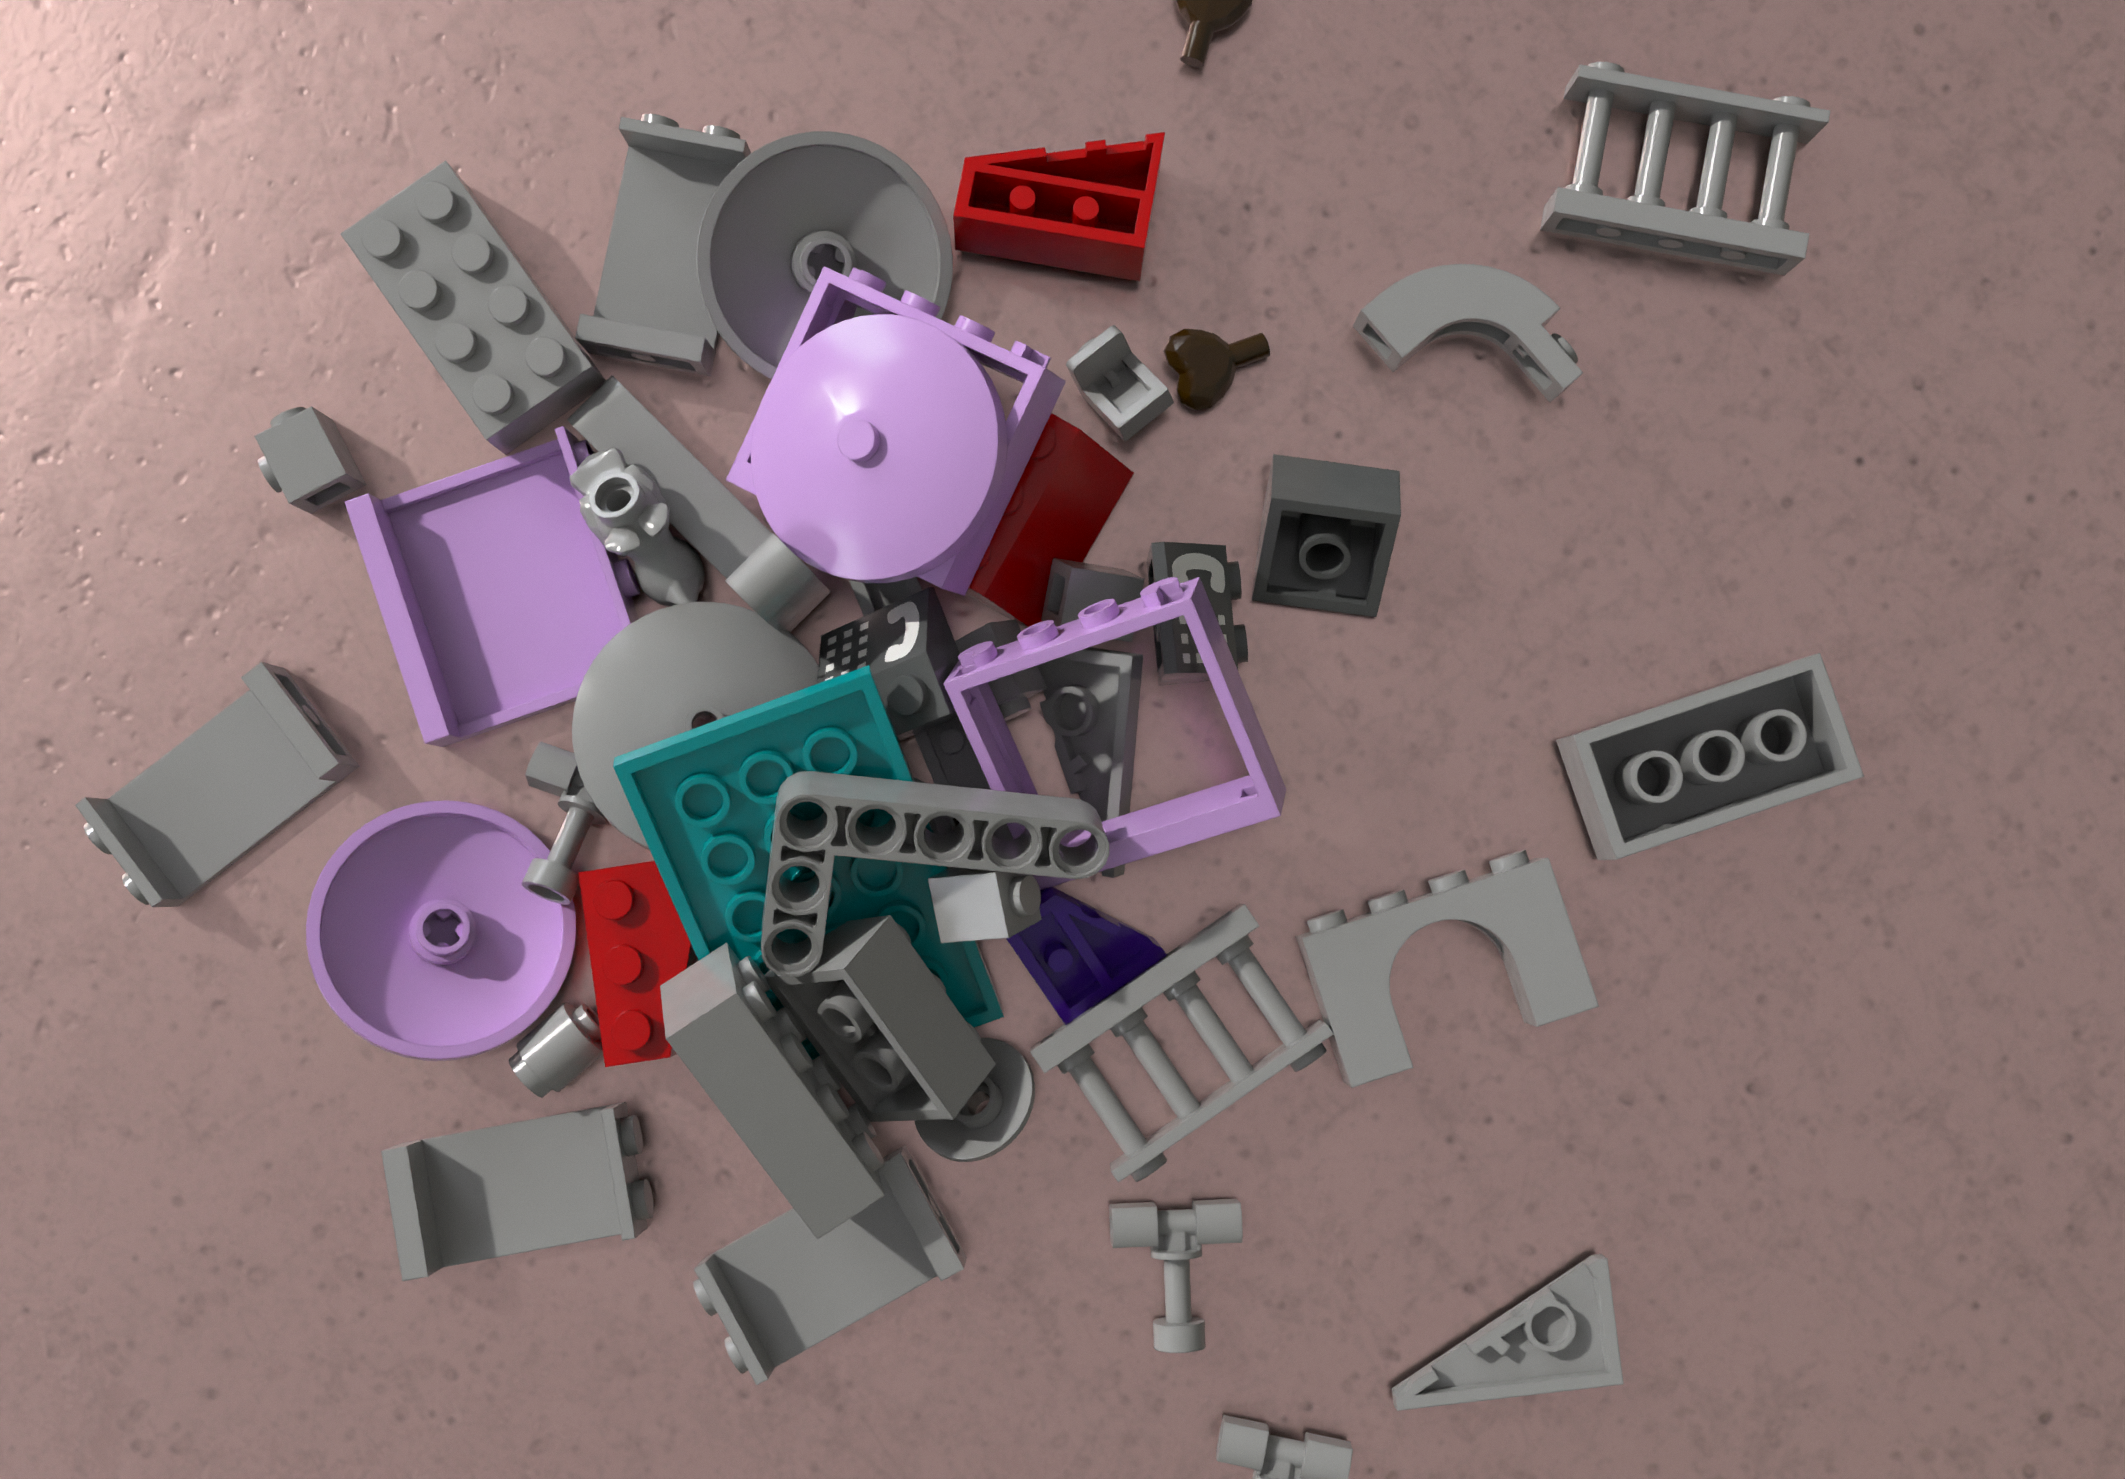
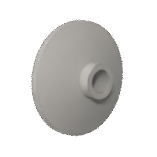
(982, 1135)

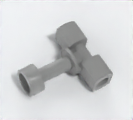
(557, 773)
(1176, 1239)
(1276, 1457)

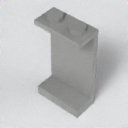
(649, 281)
(219, 791)
(516, 1188)
(790, 1291)

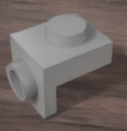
(1118, 383)

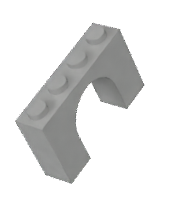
(1512, 906)

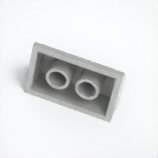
(886, 1024)

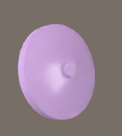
(878, 449)
(433, 936)

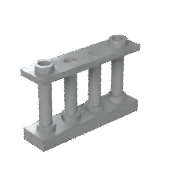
(1705, 229)
(1124, 1016)

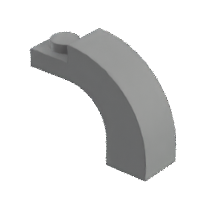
(1475, 303)

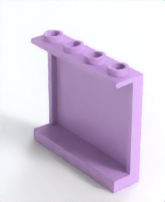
(493, 589)

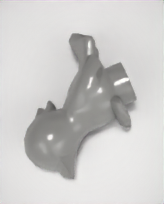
(633, 520)

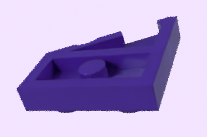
(1081, 953)

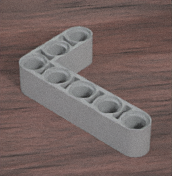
(703, 509)
(907, 840)

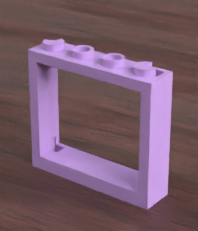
(837, 299)
(1159, 826)

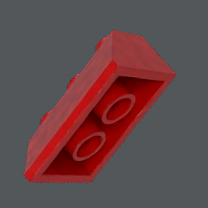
(1052, 514)

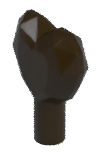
(1205, 19)
(1209, 364)

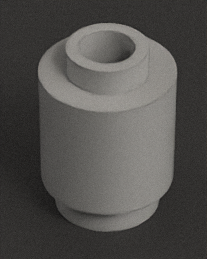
(558, 1049)

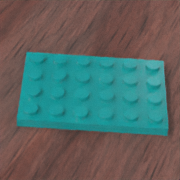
(710, 824)

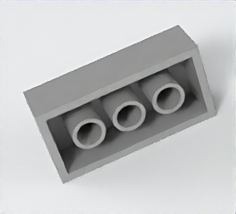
(473, 308)
(1709, 758)
(772, 1089)

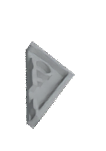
(1094, 720)
(1543, 1345)

